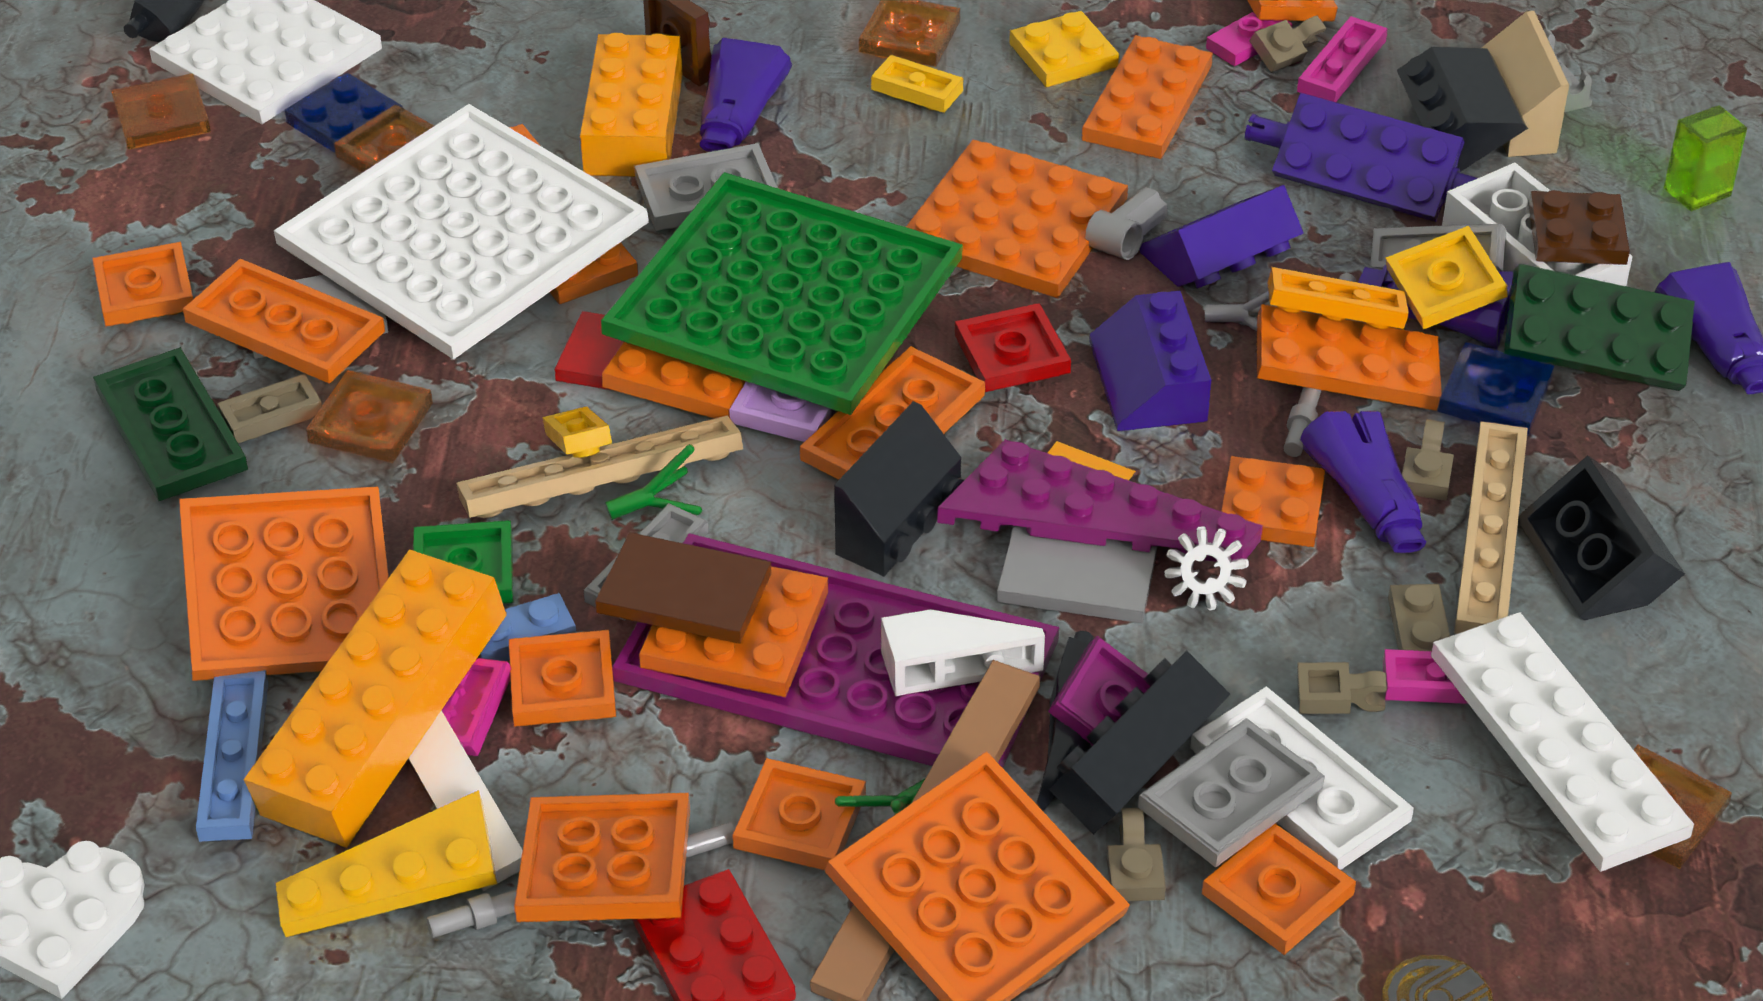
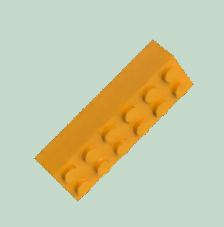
(376, 698)

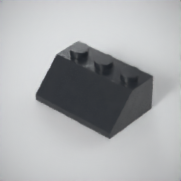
(1463, 96)
(894, 492)
(1599, 543)

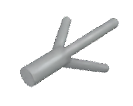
(1236, 312)

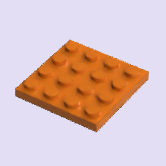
(1017, 215)
(278, 577)
(977, 887)

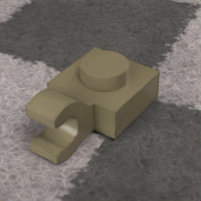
(1282, 45)
(1427, 468)
(1331, 689)
(1133, 866)

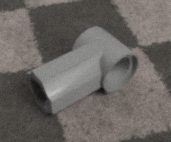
(1124, 229)

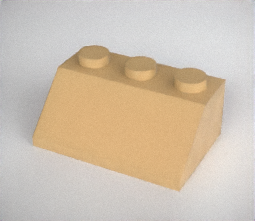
(1534, 83)

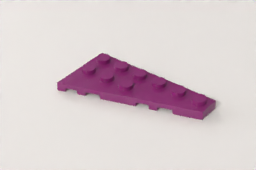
(1084, 504)

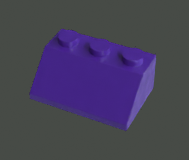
(1225, 239)
(1152, 364)

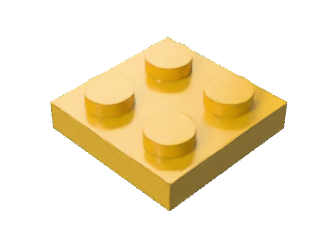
(1063, 48)
(1446, 277)

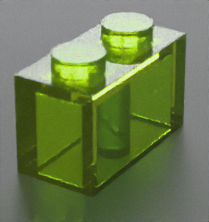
(1705, 157)

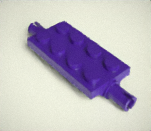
(1364, 155)

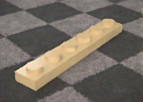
(615, 462)
(1491, 526)

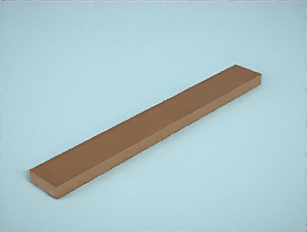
(985, 725)

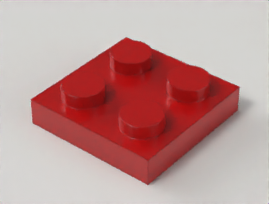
(1012, 347)

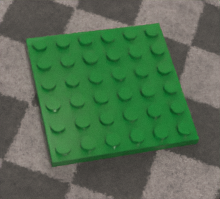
(784, 292)

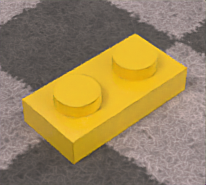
(917, 83)
(577, 432)

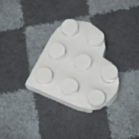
(67, 914)

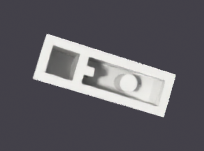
(952, 649)

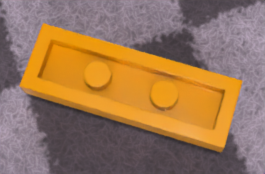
(1337, 298)

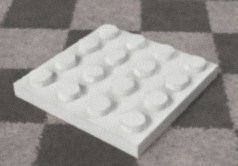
(266, 52)

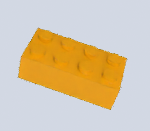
(631, 103)

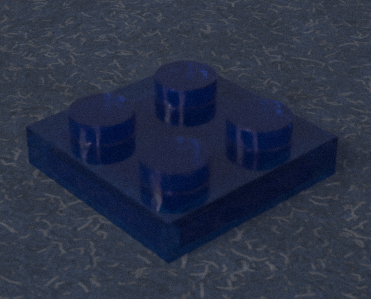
(337, 110)
(1495, 387)

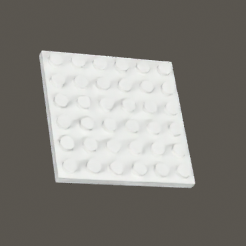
(461, 229)

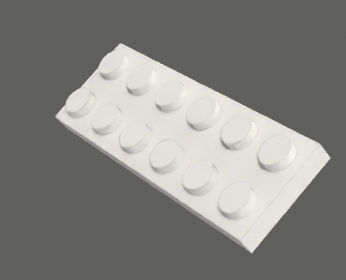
(1562, 742)

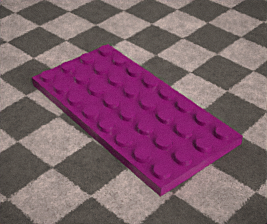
(842, 676)

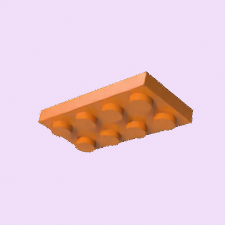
(1147, 96)
(284, 320)
(1348, 357)
(913, 376)

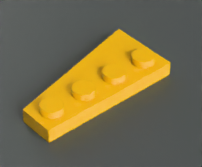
(404, 867)

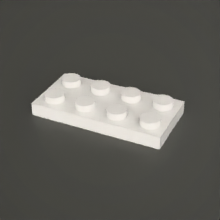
(1353, 806)

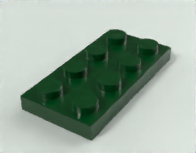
(1599, 327)
(170, 424)

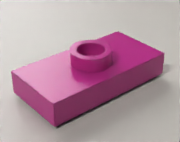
(1233, 40)
(476, 702)

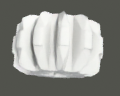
(1214, 582)

